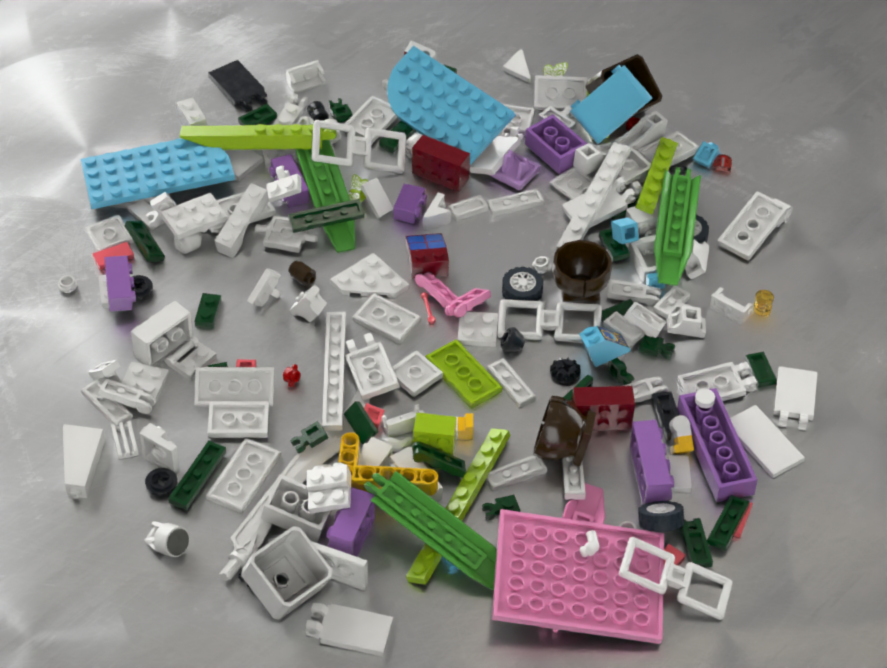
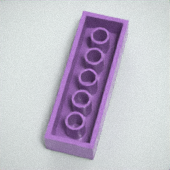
(718, 448)

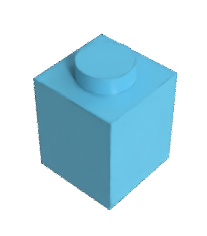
(625, 230)

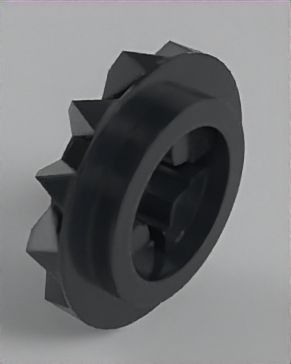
(145, 284)
(561, 375)
(164, 474)

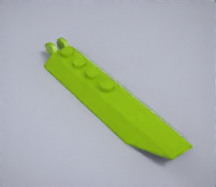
(255, 136)

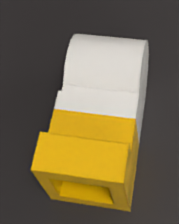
(464, 427)
(682, 435)

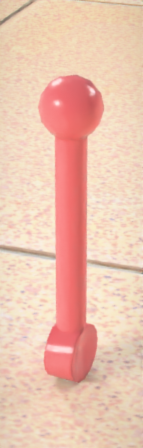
(431, 319)

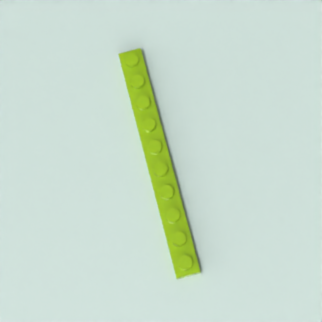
(462, 499)

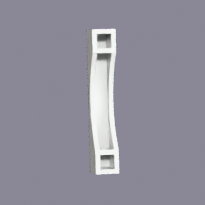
(647, 130)

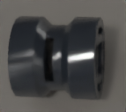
(317, 111)

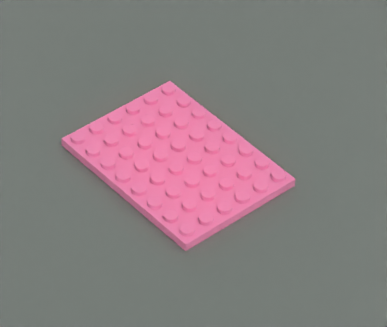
(551, 585)

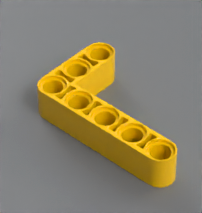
(360, 474)

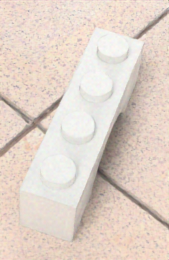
(232, 234)

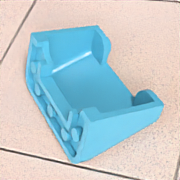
(610, 104)

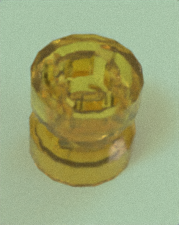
(763, 302)

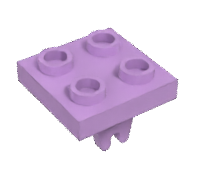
(516, 170)

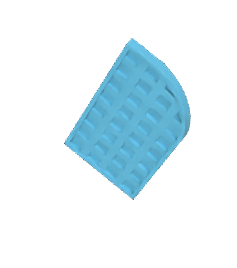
(444, 104)
(153, 170)

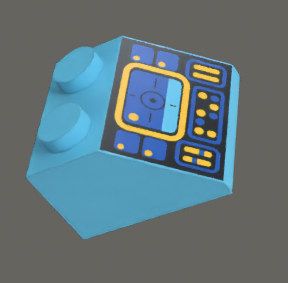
(603, 344)

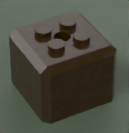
(640, 70)

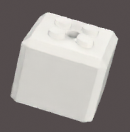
(294, 558)

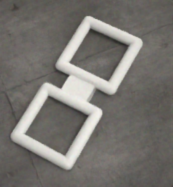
(358, 146)
(547, 318)
(676, 577)

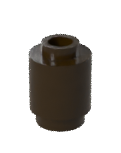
(302, 273)

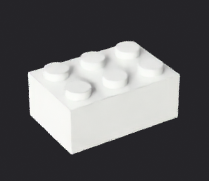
(162, 334)
(289, 507)

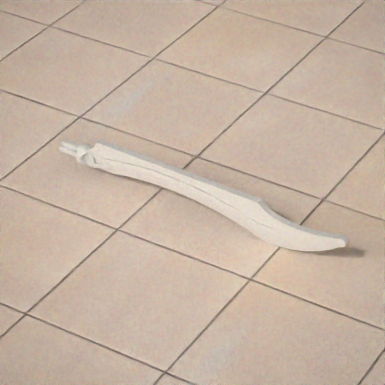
(253, 529)

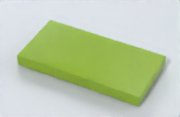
(464, 374)

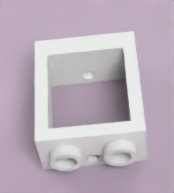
(639, 248)

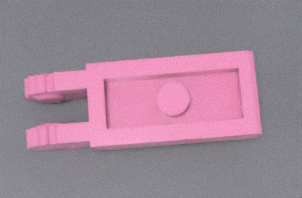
(435, 288)
(466, 302)

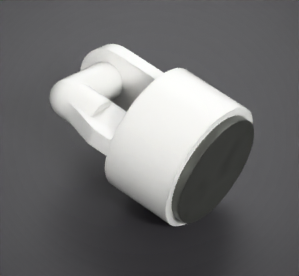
(168, 539)

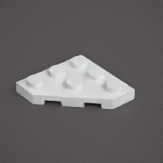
(370, 277)

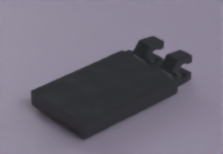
(238, 85)

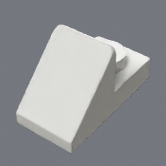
(436, 213)
(105, 371)

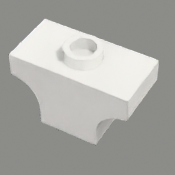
(698, 259)
(308, 304)
(687, 322)

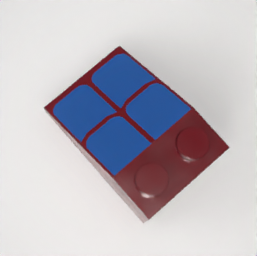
(427, 254)

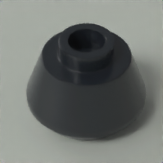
(512, 340)

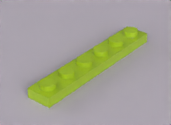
(655, 177)

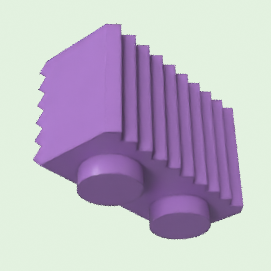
(409, 203)

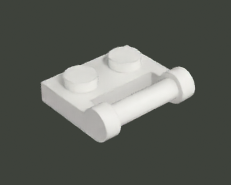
(200, 357)

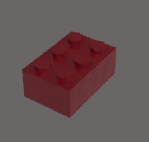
(440, 163)
(612, 405)

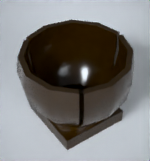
(581, 271)
(564, 431)

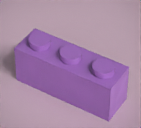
(289, 164)
(119, 283)

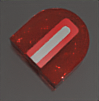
(722, 163)

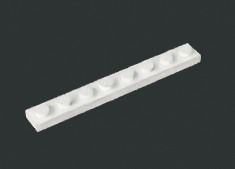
(596, 194)
(334, 371)

